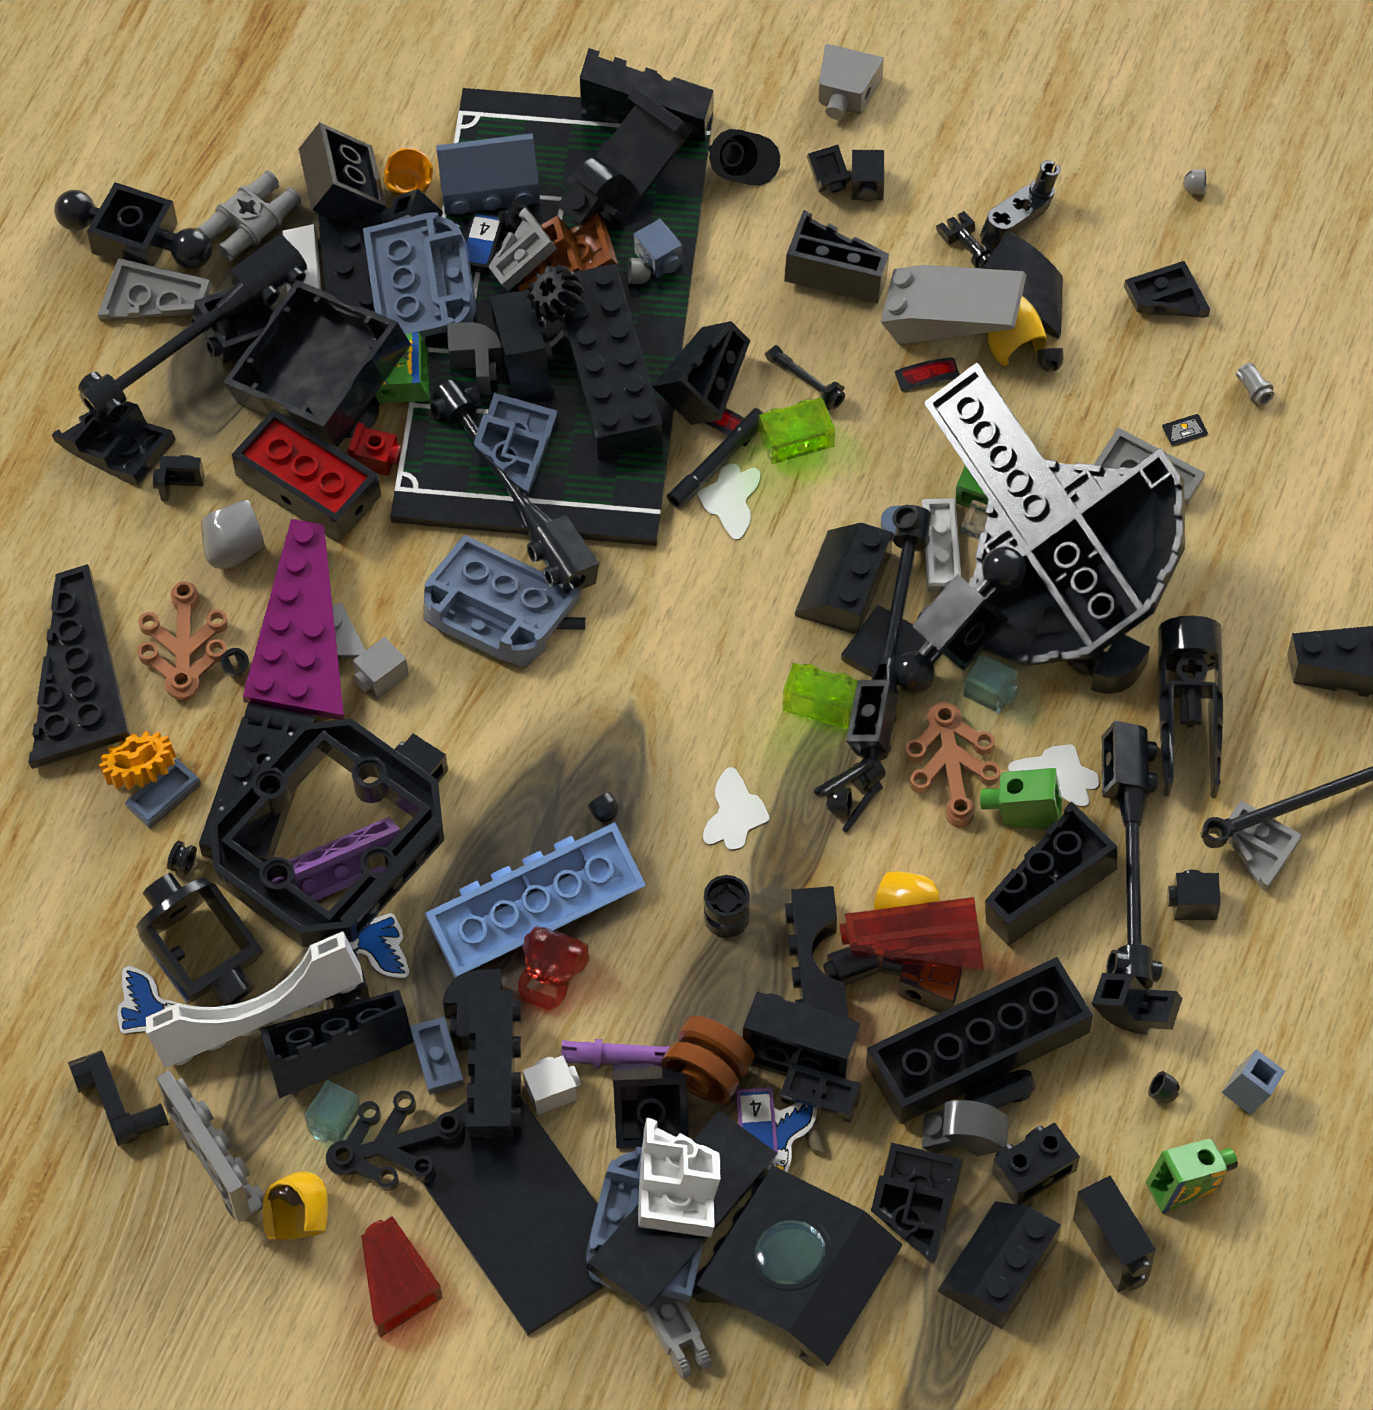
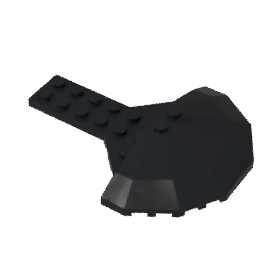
(1090, 535)

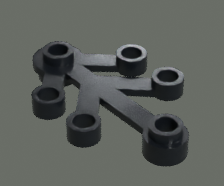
(389, 1143)

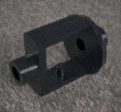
(172, 904)

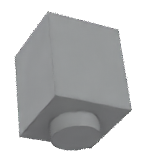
(380, 668)

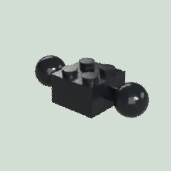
(132, 227)
(960, 620)

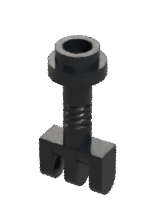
(962, 233)

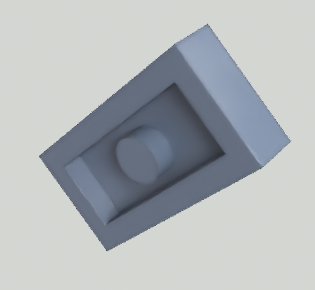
(436, 1055)

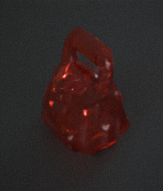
(553, 961)

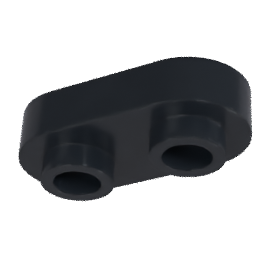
(1005, 1089)

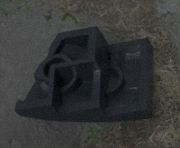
(1042, 282)
(118, 446)
(917, 1196)

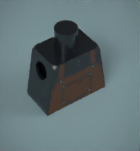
(925, 984)

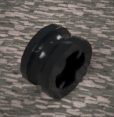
(181, 858)

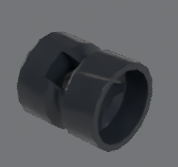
(726, 906)

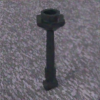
(831, 394)

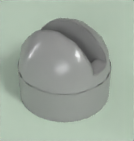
(1196, 182)
(638, 271)

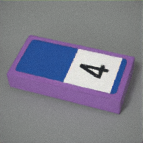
(757, 1114)

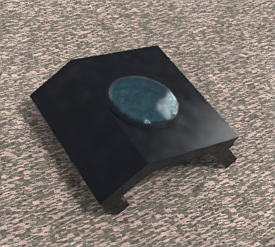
(798, 1263)

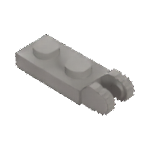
(676, 1331)

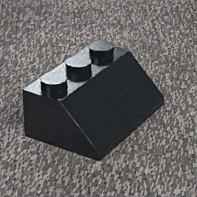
(340, 175)
(846, 576)
(799, 1034)
(1001, 1261)

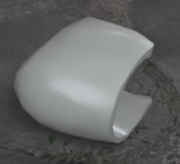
(231, 535)

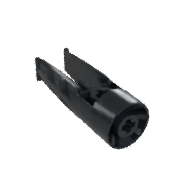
(1193, 647)

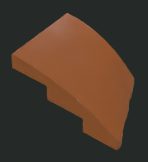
(576, 247)

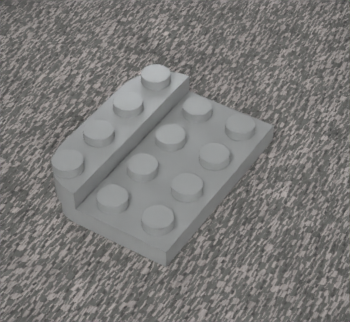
(210, 1148)

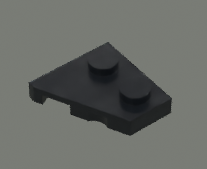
(1167, 292)

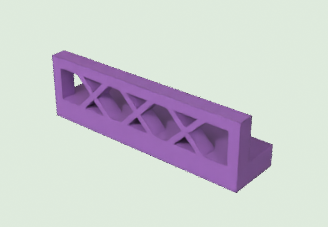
(338, 862)

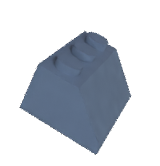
(488, 173)

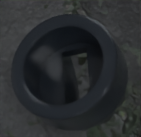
(1050, 357)
(241, 658)
(840, 802)
(604, 807)
(1164, 1088)

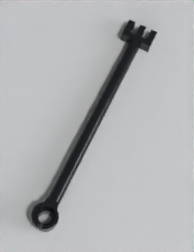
(1227, 827)

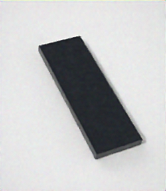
(646, 1260)

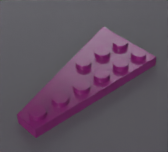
(297, 646)

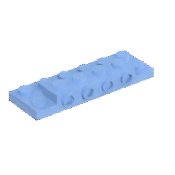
(542, 893)

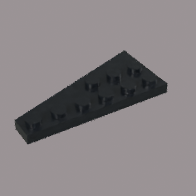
(346, 258)
(78, 679)

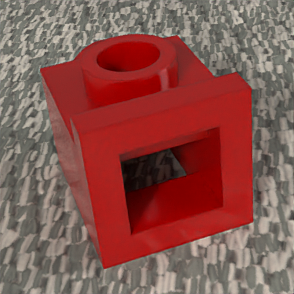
(374, 449)

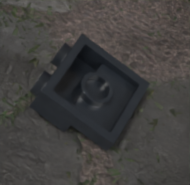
(234, 334)

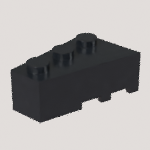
(1333, 659)

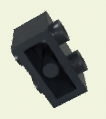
(1035, 1163)

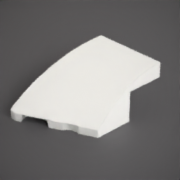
(677, 1183)

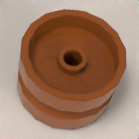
(710, 1058)

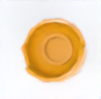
(407, 171)

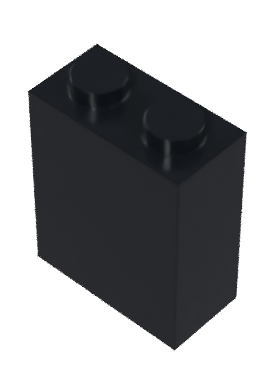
(1114, 1234)

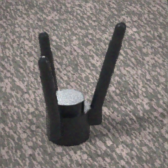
(863, 776)

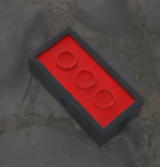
(306, 474)

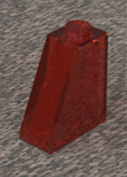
(396, 1276)

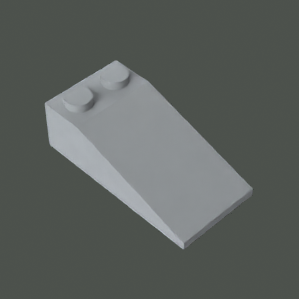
(950, 302)

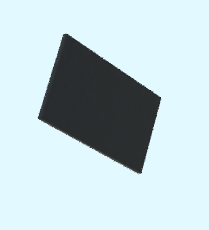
(516, 1215)

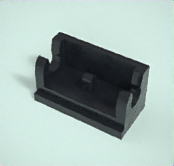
(821, 1090)

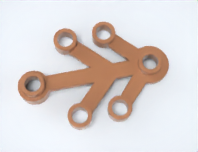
(183, 645)
(951, 757)

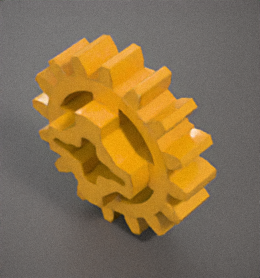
(137, 760)

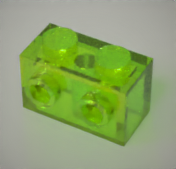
(796, 430)
(819, 695)

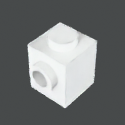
(551, 1084)

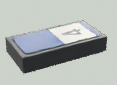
(483, 240)

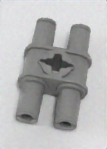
(250, 215)

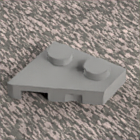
(1263, 846)

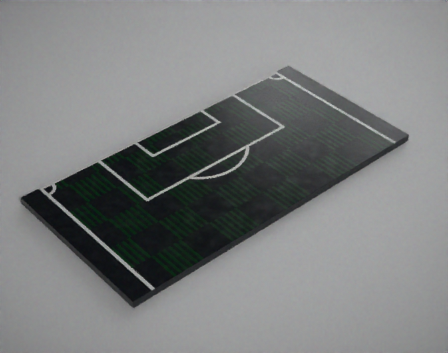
(609, 498)

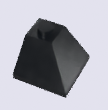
(650, 1093)

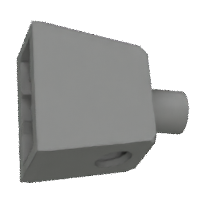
(848, 80)

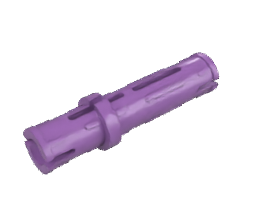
(609, 1054)

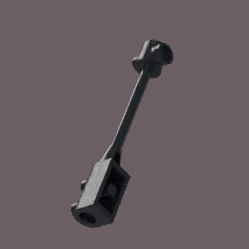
(254, 282)
(552, 541)
(878, 698)
(1129, 781)

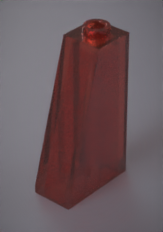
(920, 933)

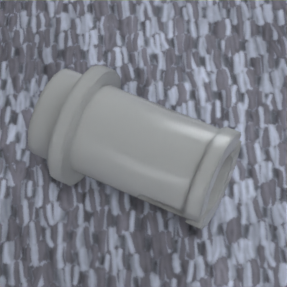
(1260, 390)

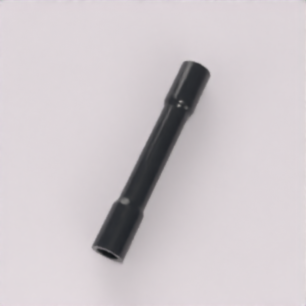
(692, 483)

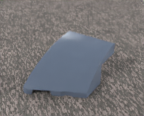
(515, 437)

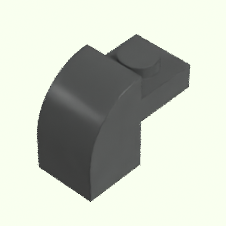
(475, 347)
(966, 1124)

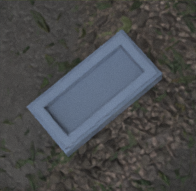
(160, 797)

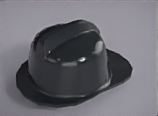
(744, 157)

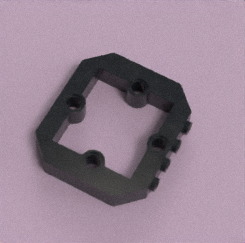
(298, 755)

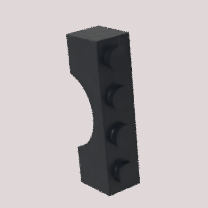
(814, 920)

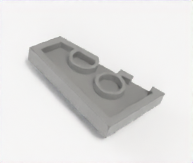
(150, 292)
(1129, 451)

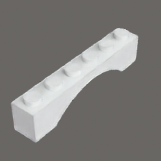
(190, 1030)

